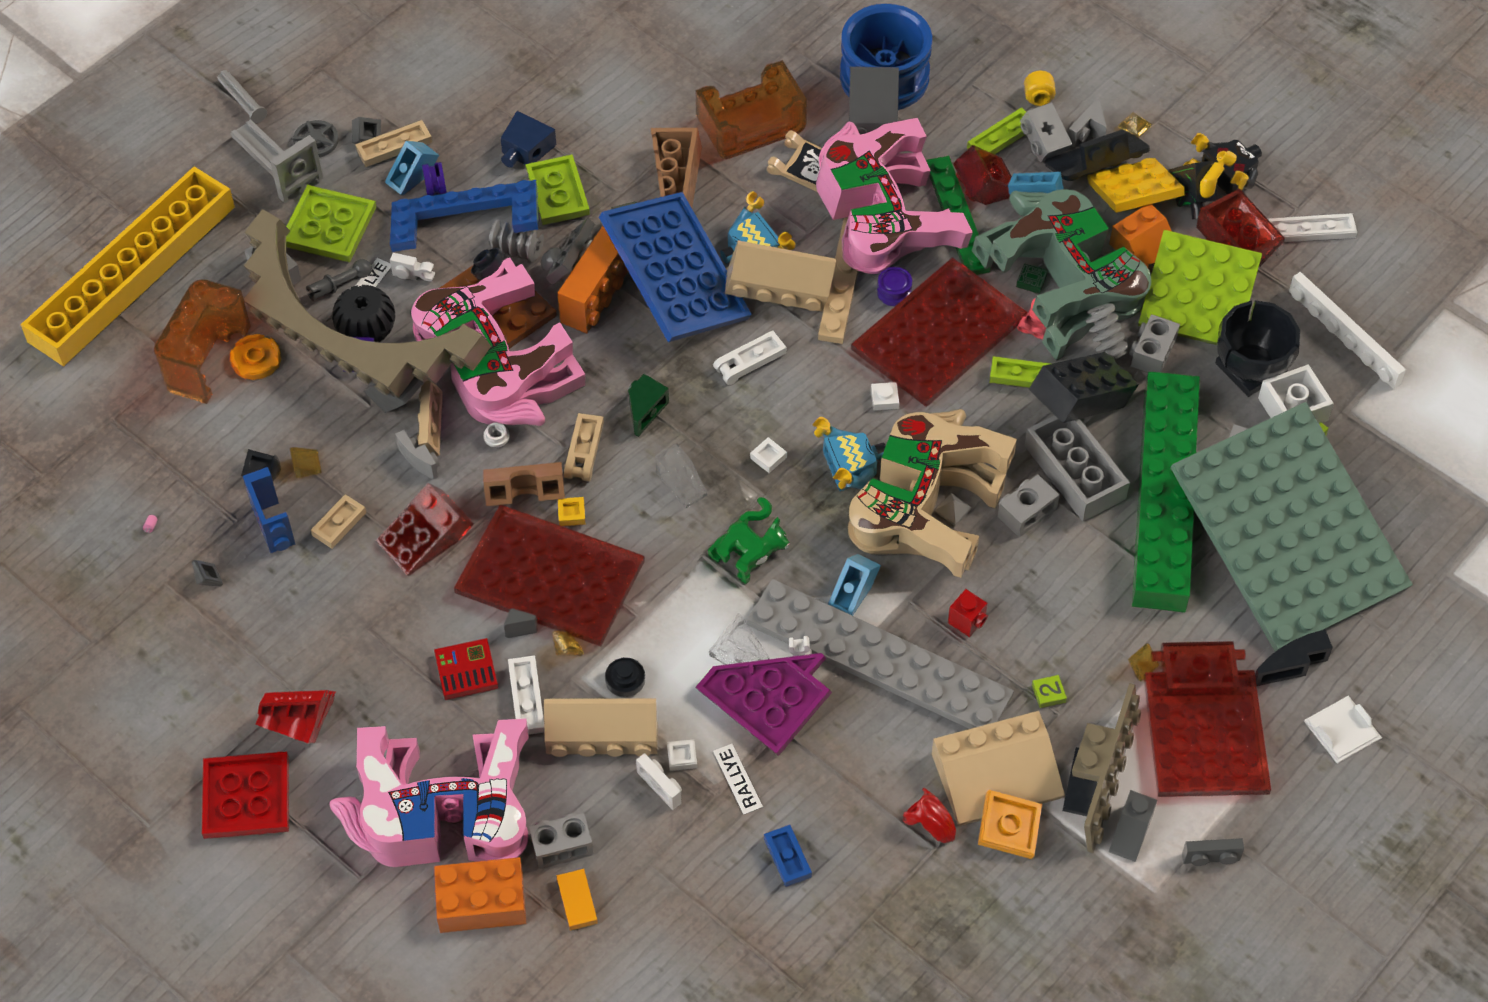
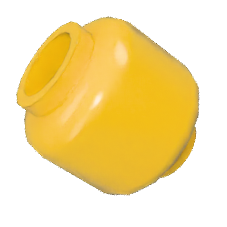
(1039, 88)

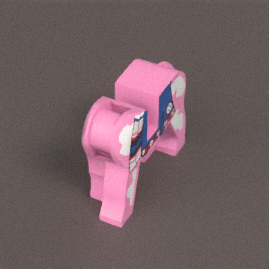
(403, 819)

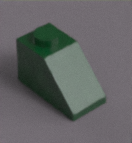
(646, 402)

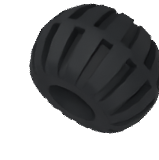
(364, 313)

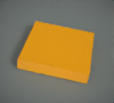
(1010, 824)

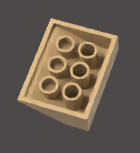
(999, 757)

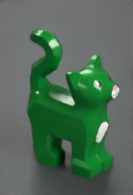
(747, 544)

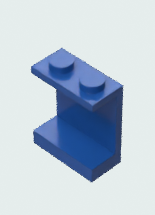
(262, 495)

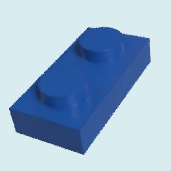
(787, 855)

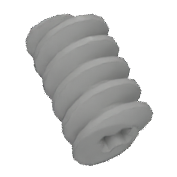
(516, 243)
(1107, 330)

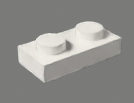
(653, 774)

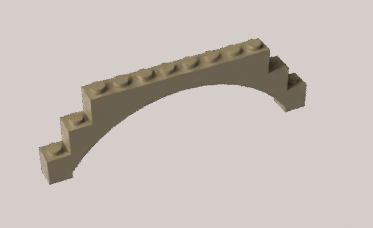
(384, 364)

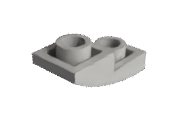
(417, 456)

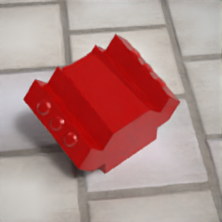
(295, 713)

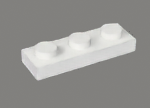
(526, 692)

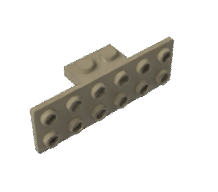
(1102, 759)

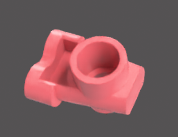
(1031, 324)

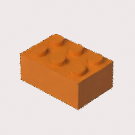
(480, 895)

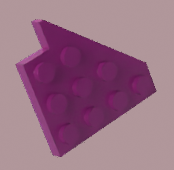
(768, 695)

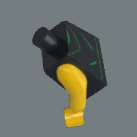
(1201, 180)

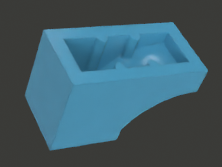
(1036, 182)

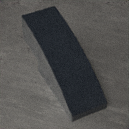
(1294, 658)

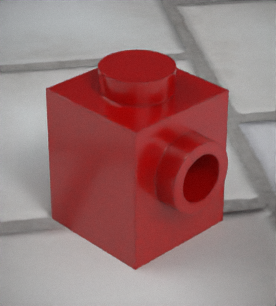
(967, 613)

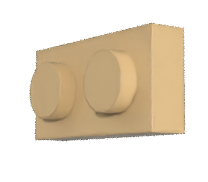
(338, 521)

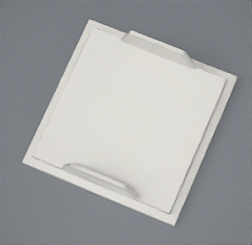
(1343, 729)

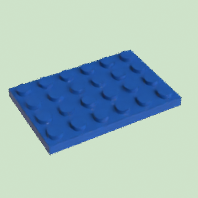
(674, 266)

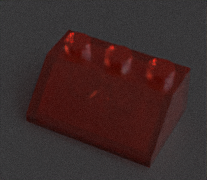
(1240, 224)

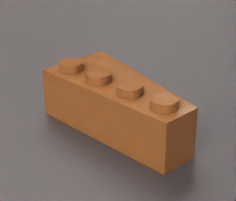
(677, 160)

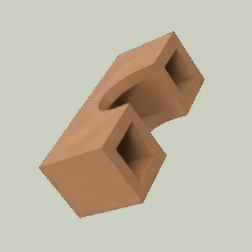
(506, 483)

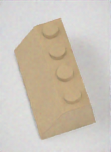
(780, 276)
(600, 726)

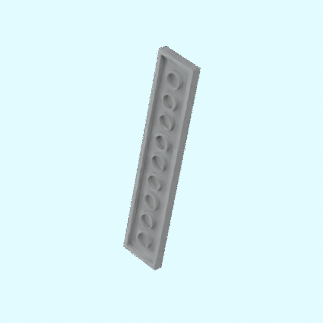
(881, 657)

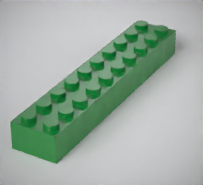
(1163, 508)

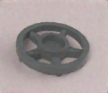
(318, 135)

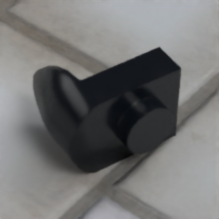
(257, 461)

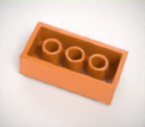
(591, 284)

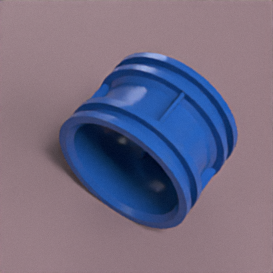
(893, 30)

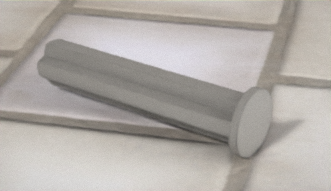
(256, 112)

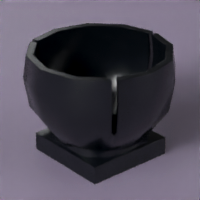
(1256, 347)

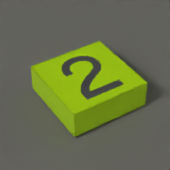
(1049, 691)

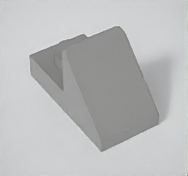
(1089, 123)

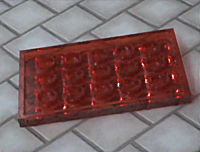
(939, 331)
(550, 572)

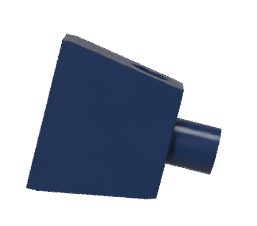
(526, 140)

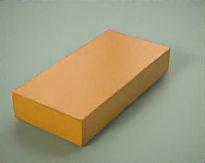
(577, 899)

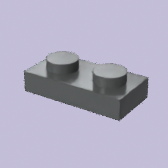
(1206, 851)

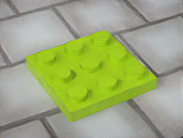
(329, 223)

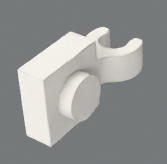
(800, 646)

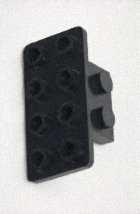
(1098, 154)

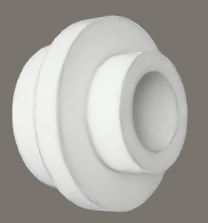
(493, 430)

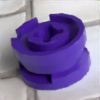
(434, 179)
(894, 285)

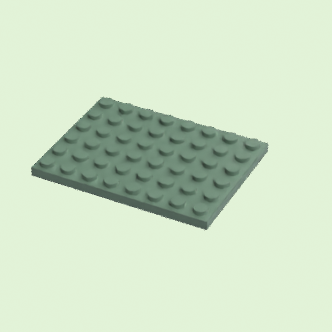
(1291, 526)

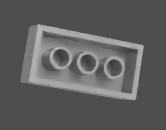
(1077, 466)

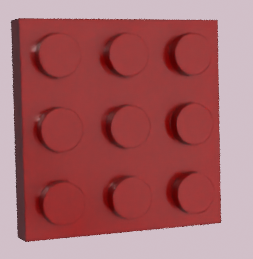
(245, 795)

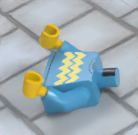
(754, 229)
(848, 455)

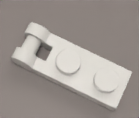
(750, 357)

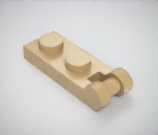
(584, 446)

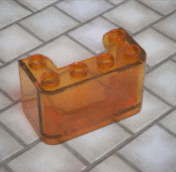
(753, 115)
(203, 316)

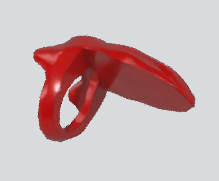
(932, 816)

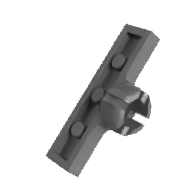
(565, 258)

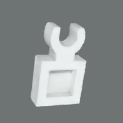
(408, 268)

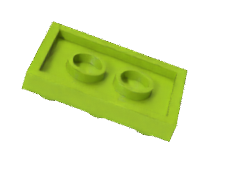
(559, 189)

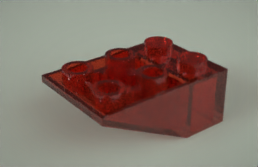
(424, 529)

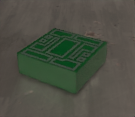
(1031, 278)

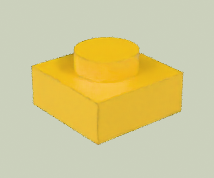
(571, 511)

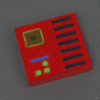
(466, 669)

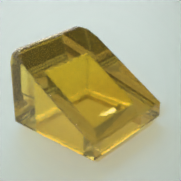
(305, 461)

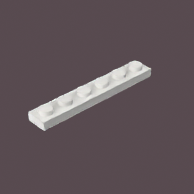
(1347, 330)

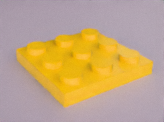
(1135, 184)

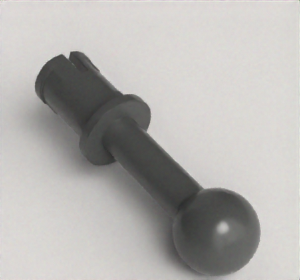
(360, 269)

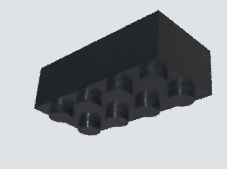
(1083, 387)

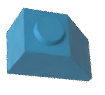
(407, 167)
(854, 583)

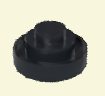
(487, 263)
(625, 677)

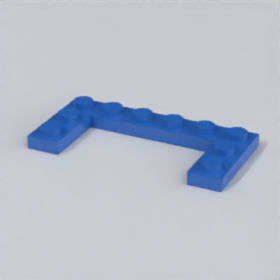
(519, 195)

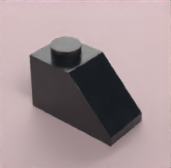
(1078, 793)

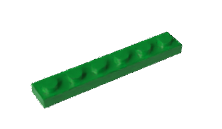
(951, 197)

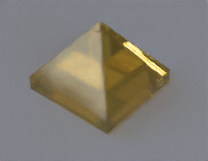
(1135, 124)
(566, 644)
(1142, 662)

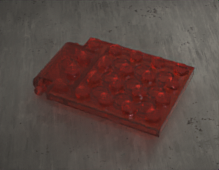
(1205, 722)

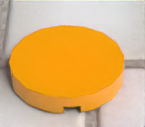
(255, 357)

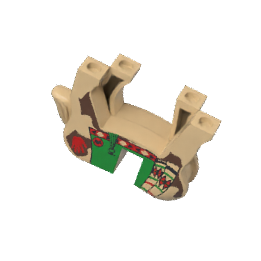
(917, 459)

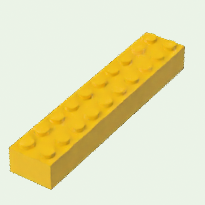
(127, 266)

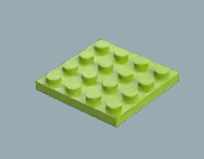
(1198, 284)

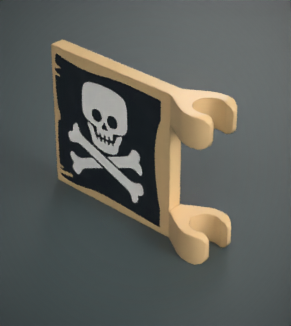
(802, 166)

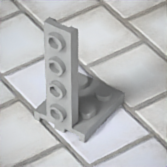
(290, 168)

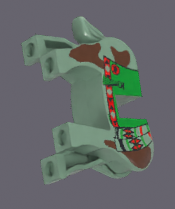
(1067, 236)

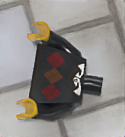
(1244, 170)

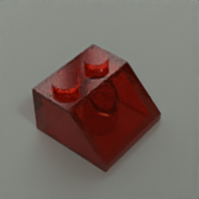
(983, 175)

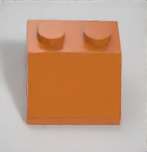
(1140, 233)

